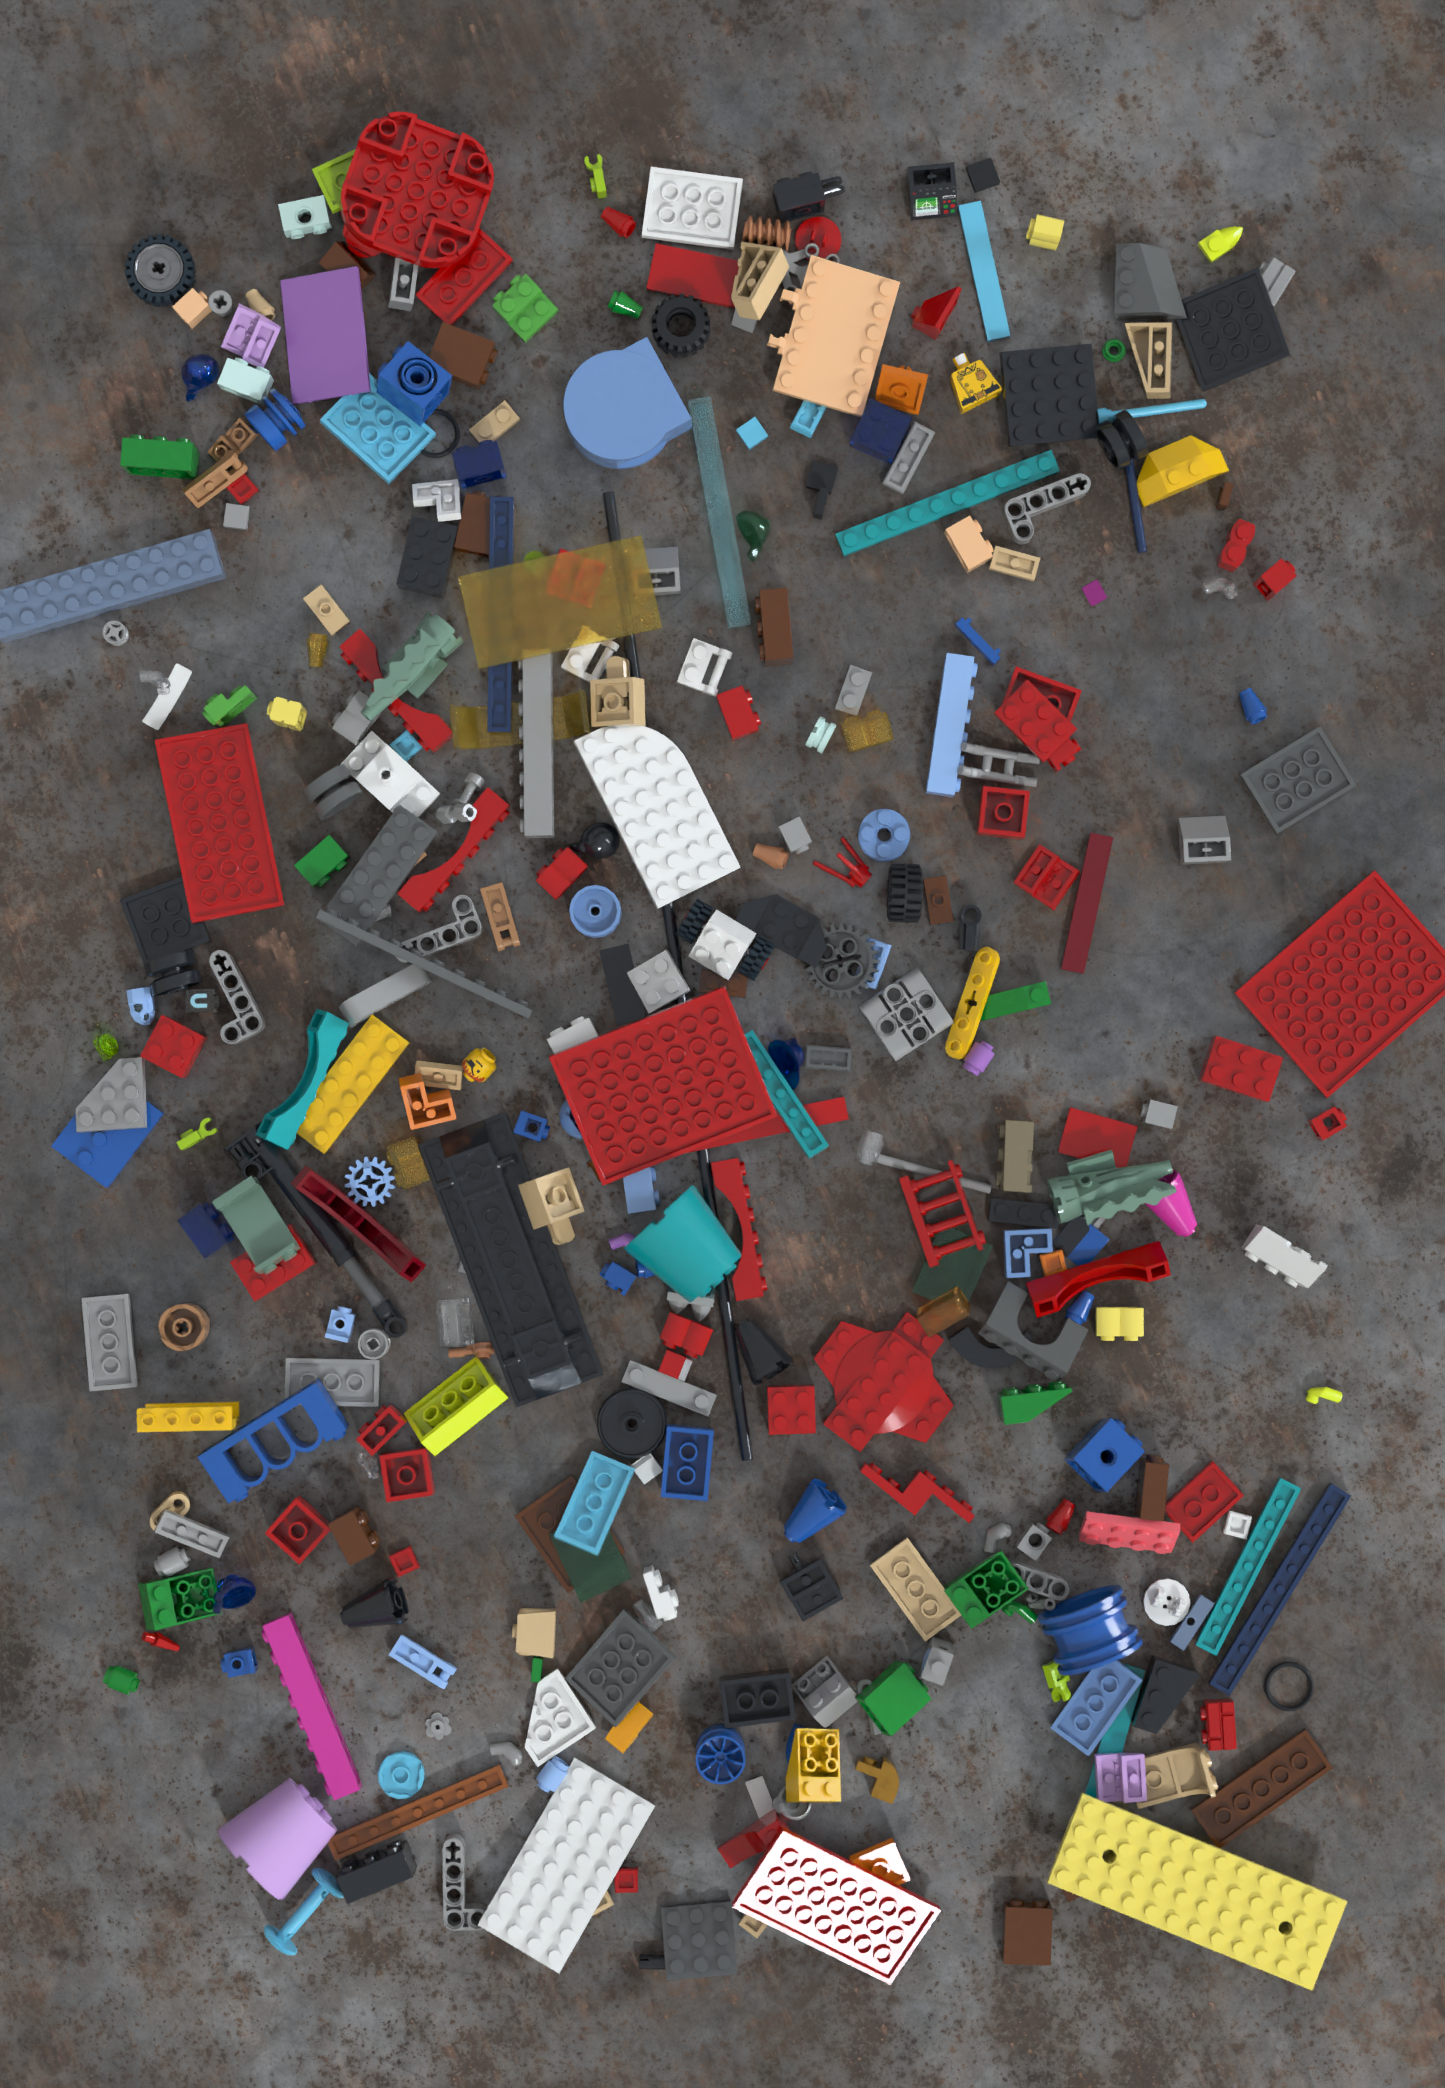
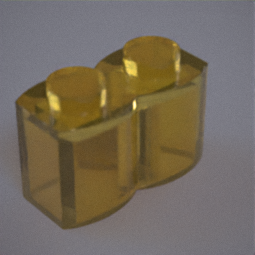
(867, 731)
(408, 1163)

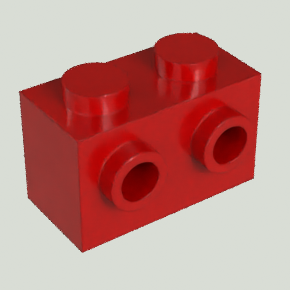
(377, 1433)

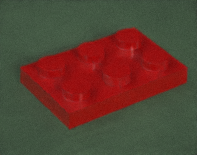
(1035, 721)

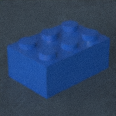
(687, 1462)

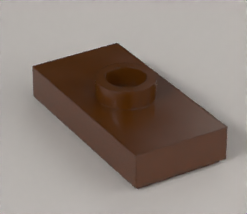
(938, 900)

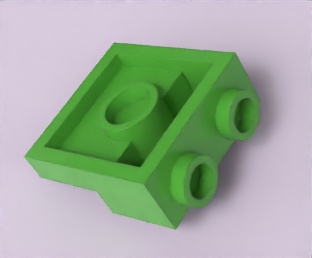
(524, 307)
(223, 710)

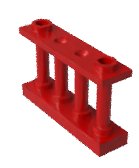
(919, 1209)

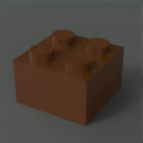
(354, 1535)

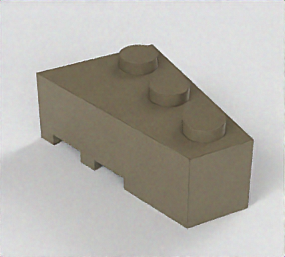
(1015, 1156)

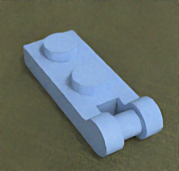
(422, 1661)

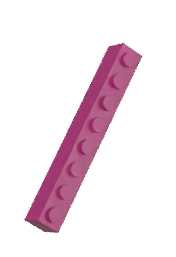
(312, 1706)

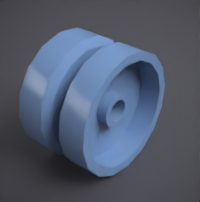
(605, 921)

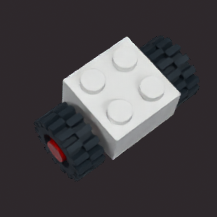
(723, 942)

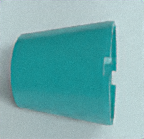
(686, 1247)

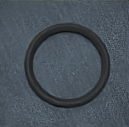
(456, 439)
(1267, 1689)

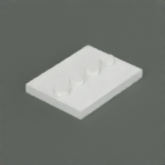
(692, 208)

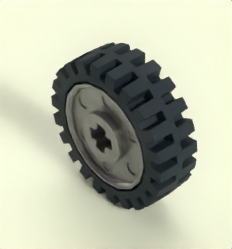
(146, 280)

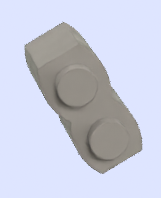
(351, 722)

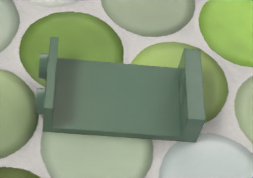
(257, 1225)

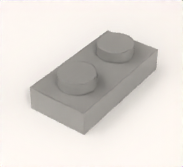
(853, 691)

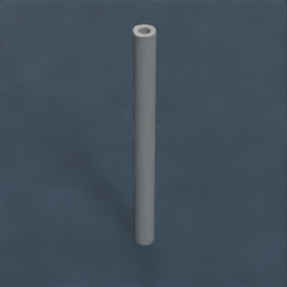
(926, 1171)

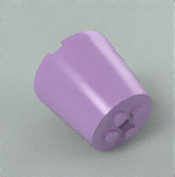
(279, 1836)

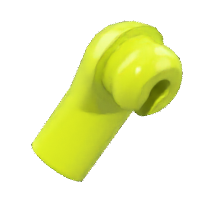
(1323, 1392)

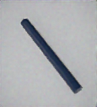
(1135, 507)

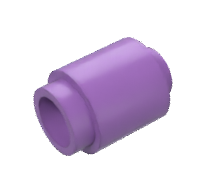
(978, 1058)

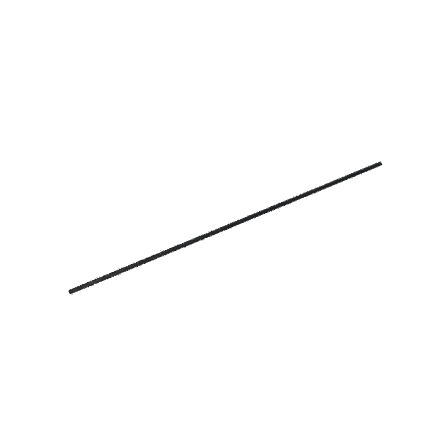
(703, 1155)

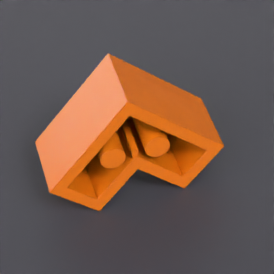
(425, 1108)

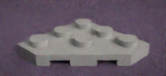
(116, 1100)

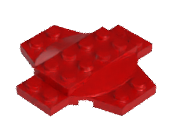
(883, 1382)

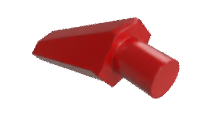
(158, 1640)

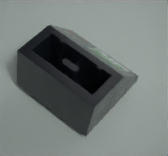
(932, 191)

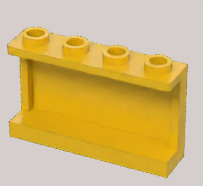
(188, 1416)

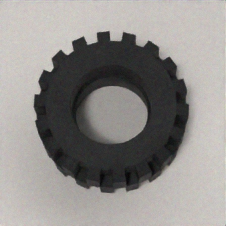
(681, 306)
(904, 893)

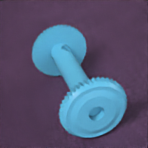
(282, 1938)

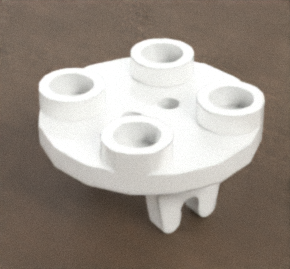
(1156, 1597)

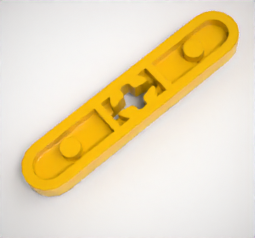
(966, 1025)

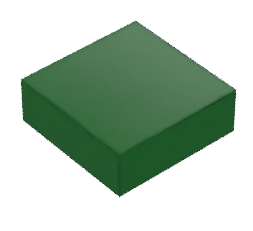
(536, 1669)

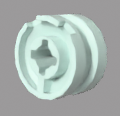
(820, 735)

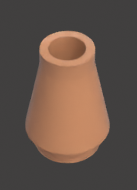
(771, 855)

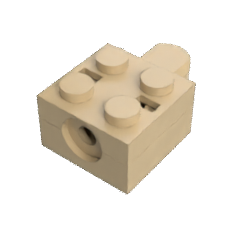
(618, 698)
(551, 1202)

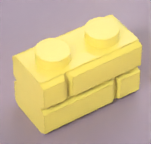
(287, 713)

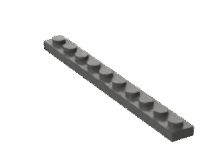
(415, 957)

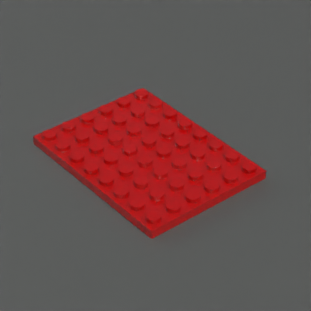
(1348, 984)
(663, 1085)

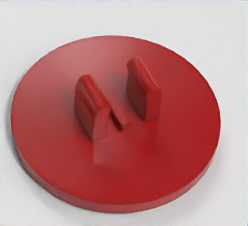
(820, 232)

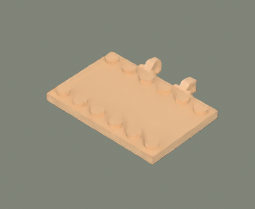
(834, 335)

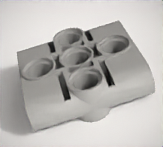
(935, 1015)

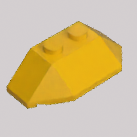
(1178, 468)

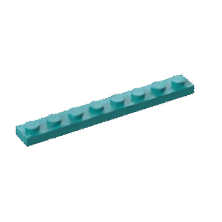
(1247, 1566)

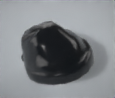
(598, 841)

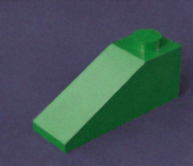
(1016, 1001)

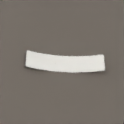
(165, 703)
(760, 1796)

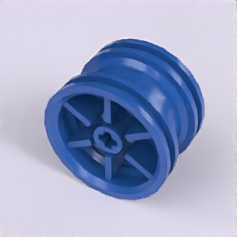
(1090, 1630)

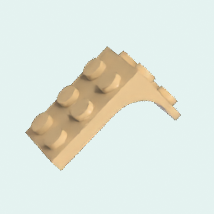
(1178, 1774)

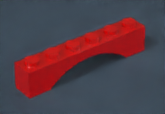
(429, 727)
(424, 887)
(1141, 1263)
(746, 1278)

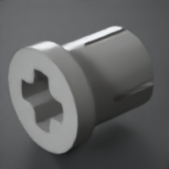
(217, 298)

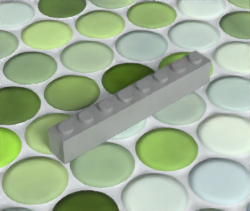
(537, 747)

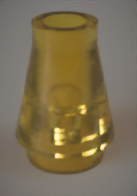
(317, 648)

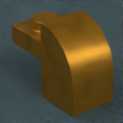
(886, 1778)

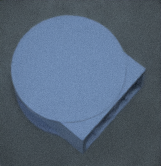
(623, 407)

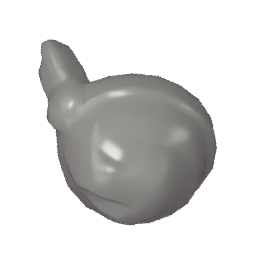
(790, 1811)

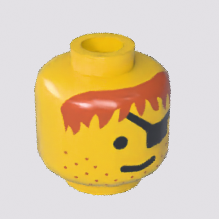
(479, 1065)

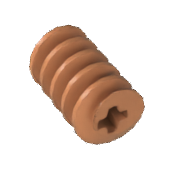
(767, 232)

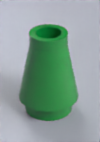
(624, 305)

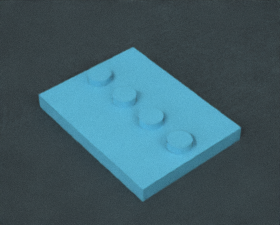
(377, 432)

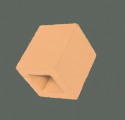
(192, 307)

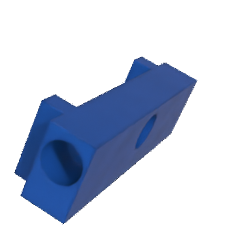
(977, 641)

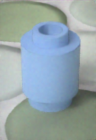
(552, 1774)

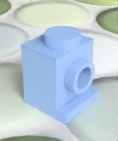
(341, 1334)

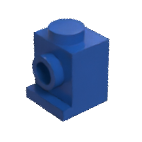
(525, 1120)
(617, 1277)
(245, 1656)

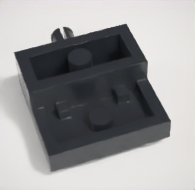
(810, 1587)

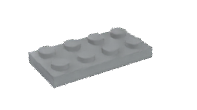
(109, 1342)
(346, 1380)

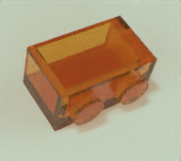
(943, 1312)

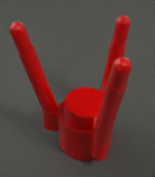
(859, 873)

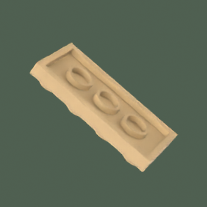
(915, 1589)

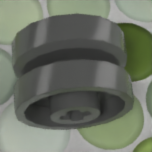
(332, 792)

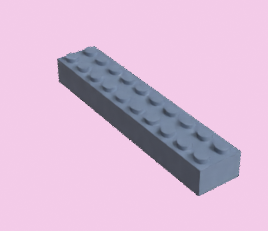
(109, 585)

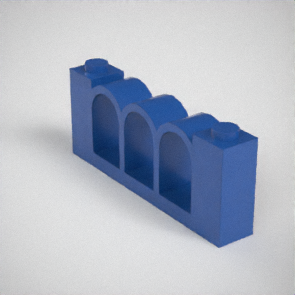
(225, 1471)

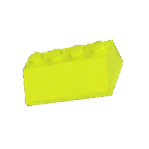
(455, 1406)

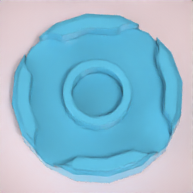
(401, 1774)

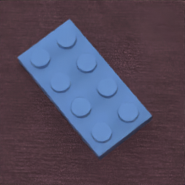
(1096, 1705)

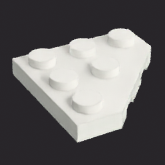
(556, 1718)

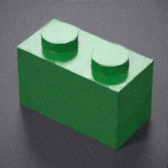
(322, 862)

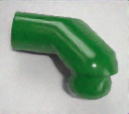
(1022, 1609)

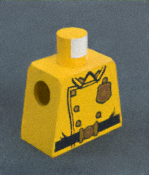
(972, 383)

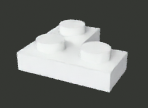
(443, 495)

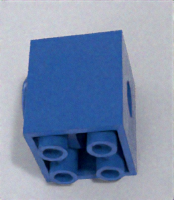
(413, 383)
(1119, 1450)

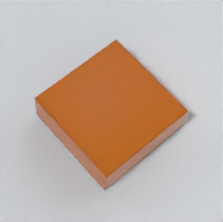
(1052, 1262)

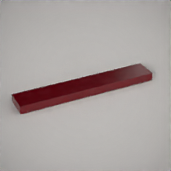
(1086, 903)

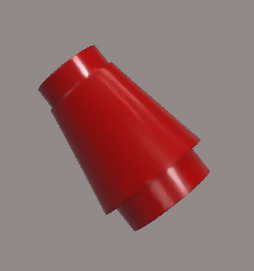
(619, 222)
(1060, 1517)

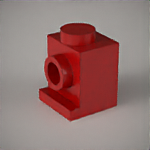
(1064, 754)
(1337, 1123)

